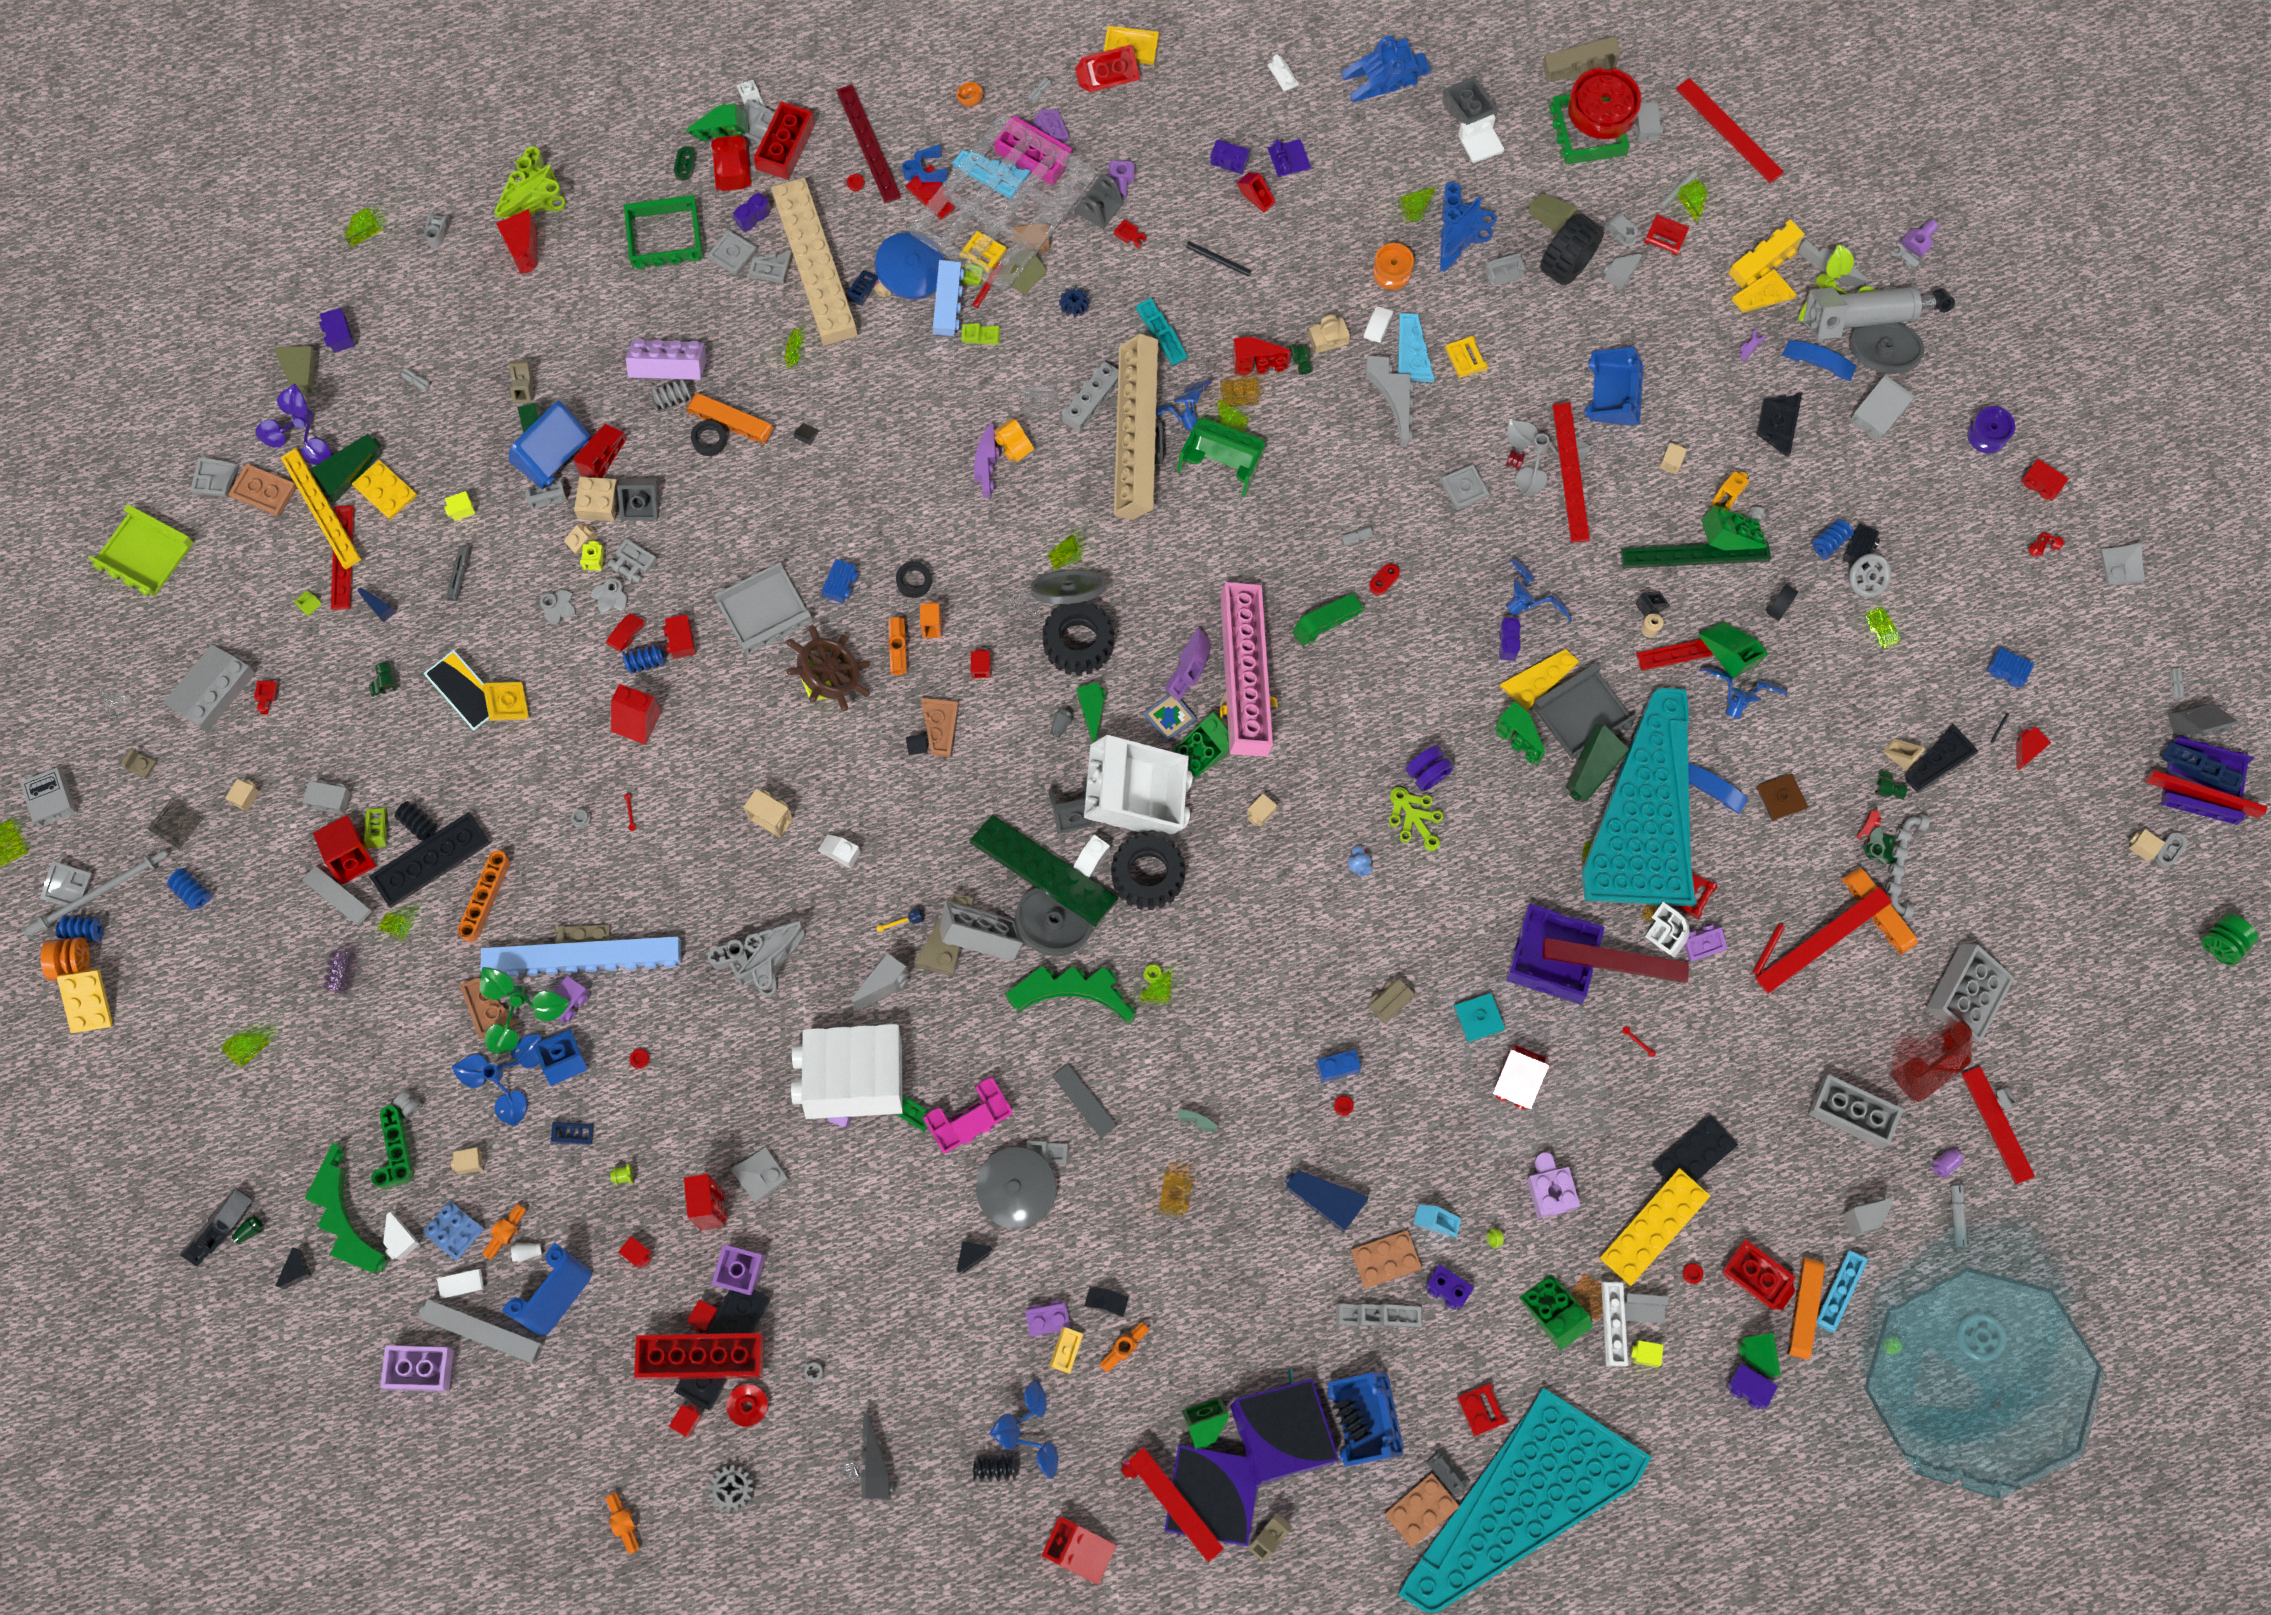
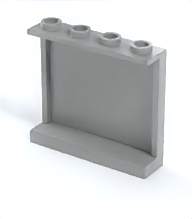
(762, 608)

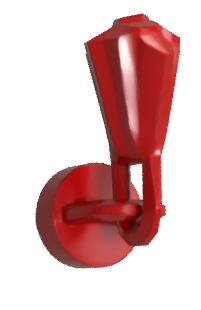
(2038, 547)

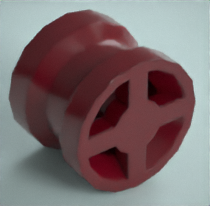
(1515, 460)

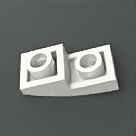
(749, 91)
(1378, 324)
(460, 1283)

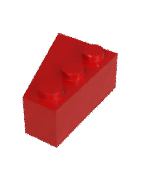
(600, 452)

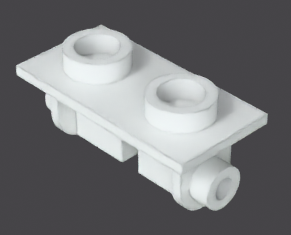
(1282, 73)

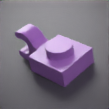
(1749, 347)

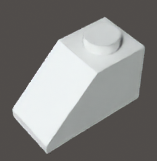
(840, 850)
(1092, 856)
(398, 1238)

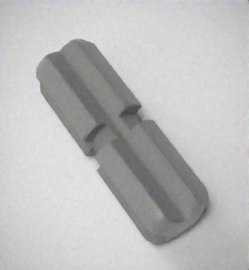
(1041, 87)
(413, 378)
(1354, 536)
(2176, 679)

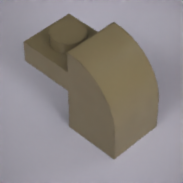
(522, 381)
(1270, 1537)

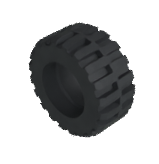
(1571, 249)
(1078, 660)
(1148, 895)

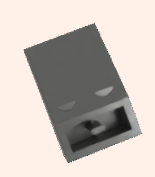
(2201, 720)

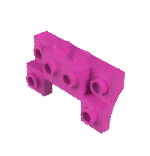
(970, 1121)

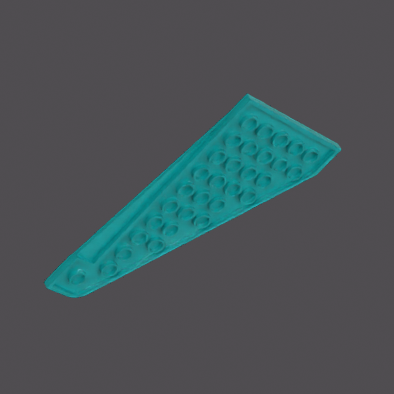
(1645, 830)
(1535, 1488)

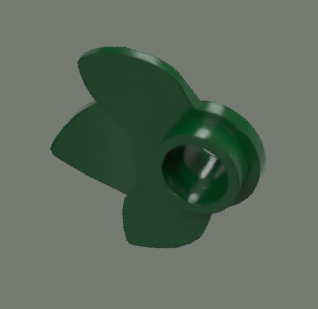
(1882, 847)

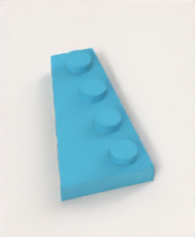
(982, 176)
(1413, 350)

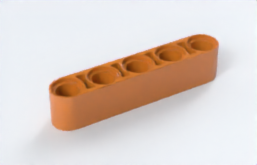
(730, 418)
(482, 887)
(1887, 919)
(1807, 1306)

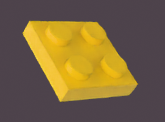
(505, 701)

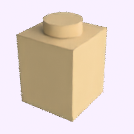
(1673, 458)
(242, 794)
(1261, 810)
(2146, 845)
(467, 1161)

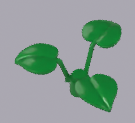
(494, 985)

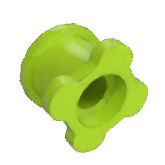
(622, 1174)

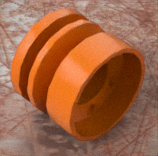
(64, 957)

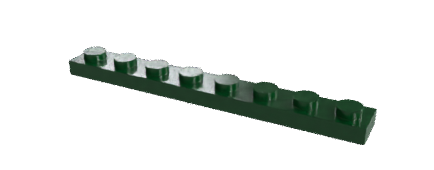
(1689, 555)

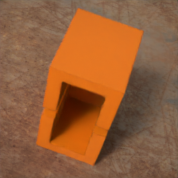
(930, 620)

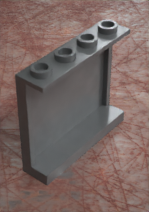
(1577, 706)

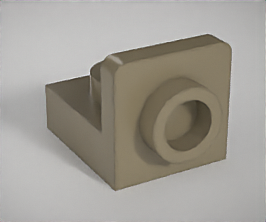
(138, 764)

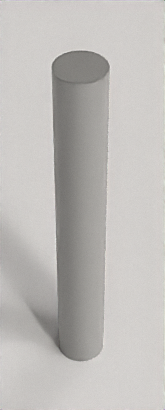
(1674, 192)

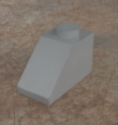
(1621, 270)

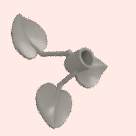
(1523, 434)

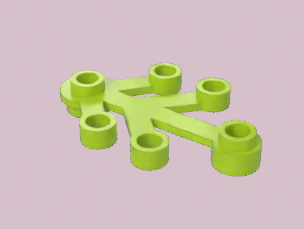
(1414, 816)

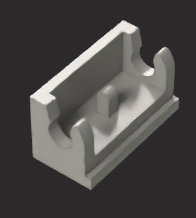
(1505, 269)
(548, 496)

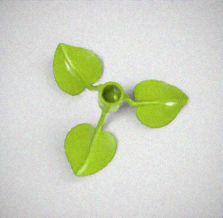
(1839, 264)

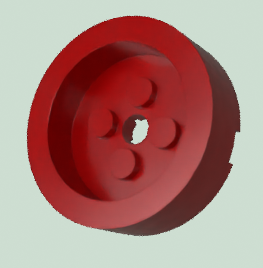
(1604, 118)

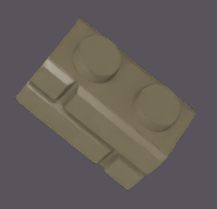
(1391, 1000)

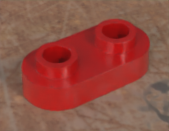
(1384, 578)

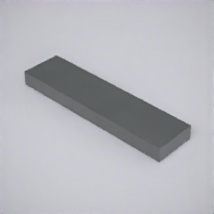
(1084, 1101)

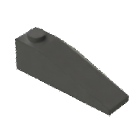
(875, 1476)

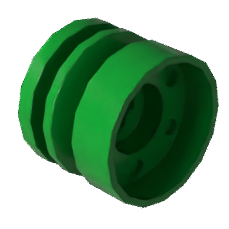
(2230, 939)

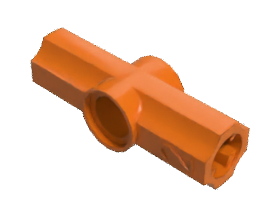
(898, 662)

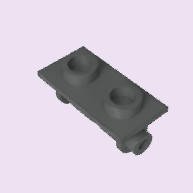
(1448, 1472)

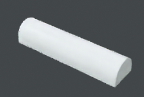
(1614, 1324)

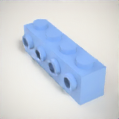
(947, 297)

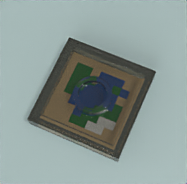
(175, 823)

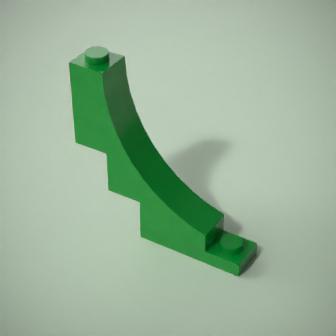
(328, 1192)

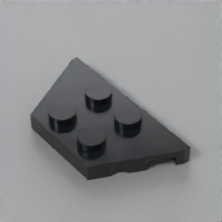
(1779, 421)

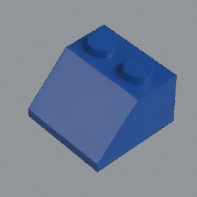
(560, 1057)

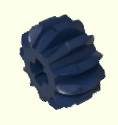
(1074, 307)

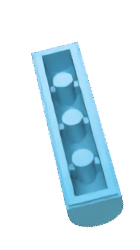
(1841, 1291)

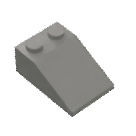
(882, 982)

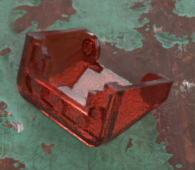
(1921, 1080)

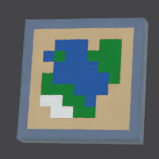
(1169, 717)

